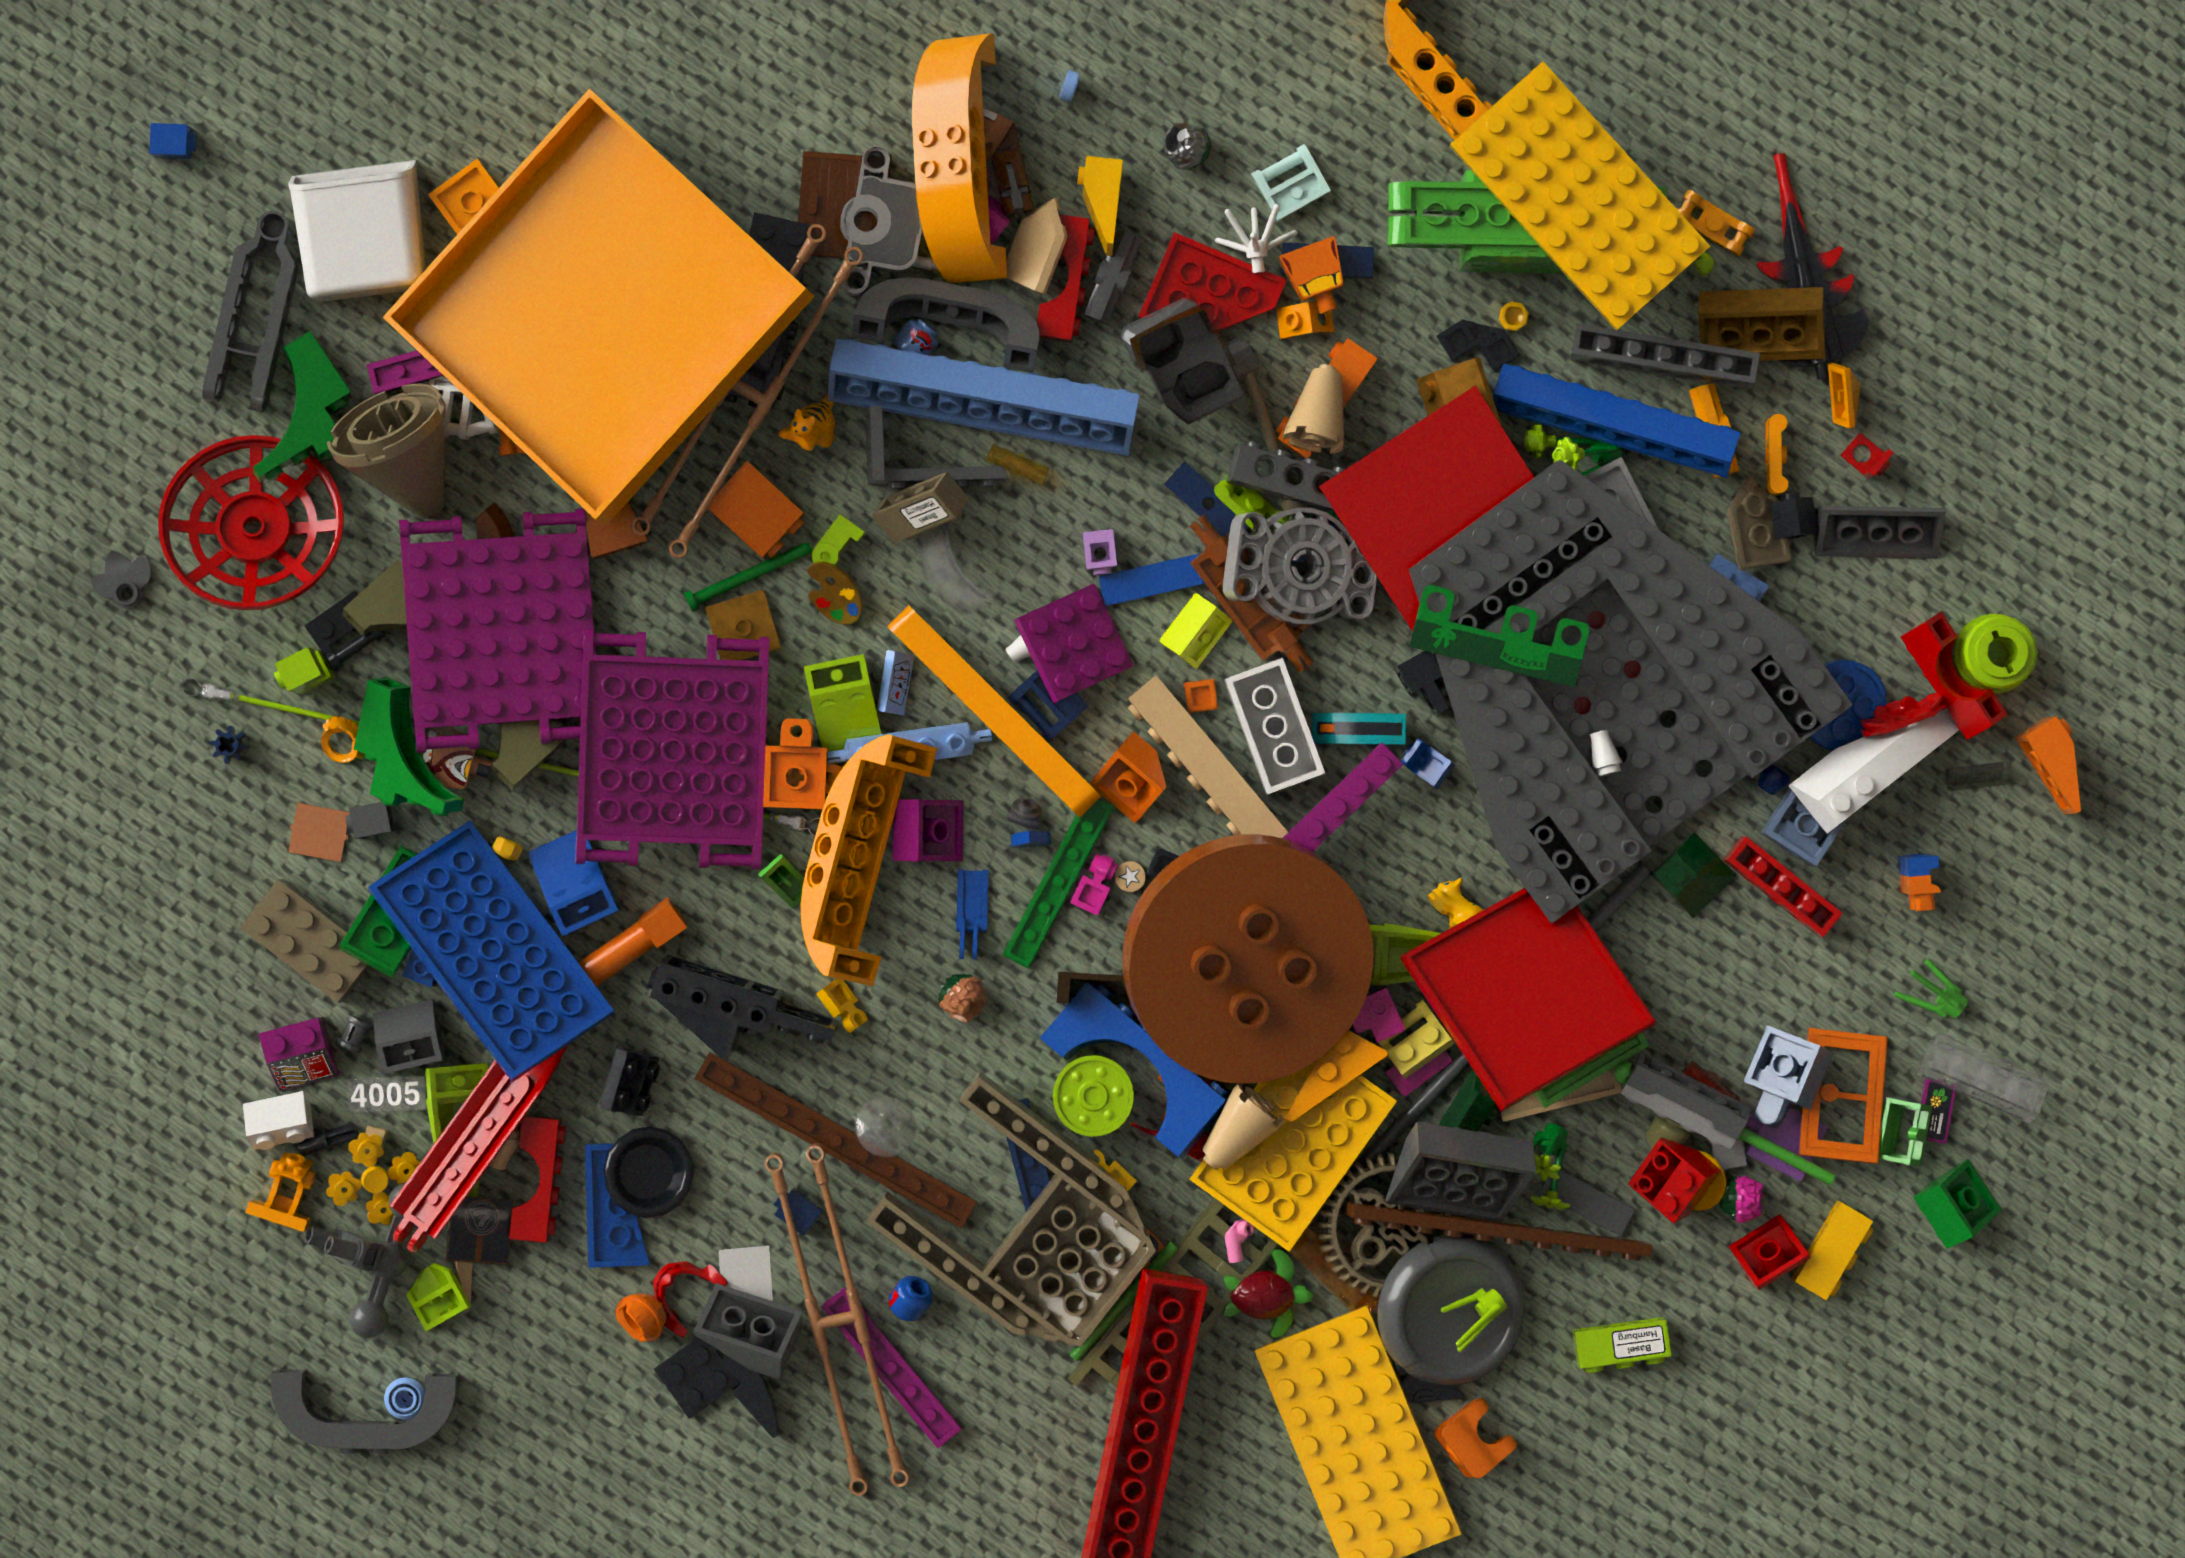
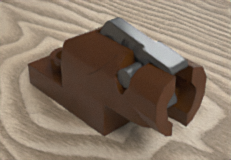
(1011, 175)

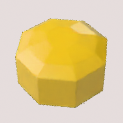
(1513, 316)
(507, 848)

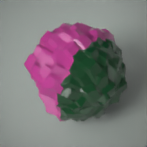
(1742, 1199)

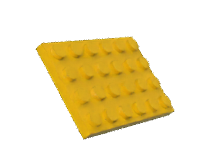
(1301, 1164)

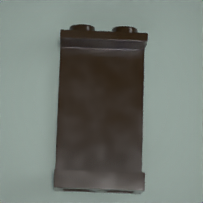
(1063, 984)

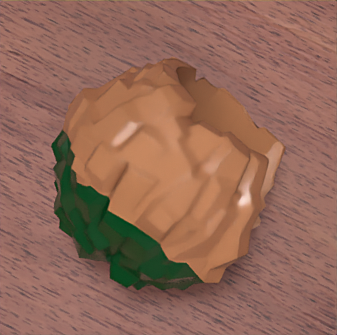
(962, 997)

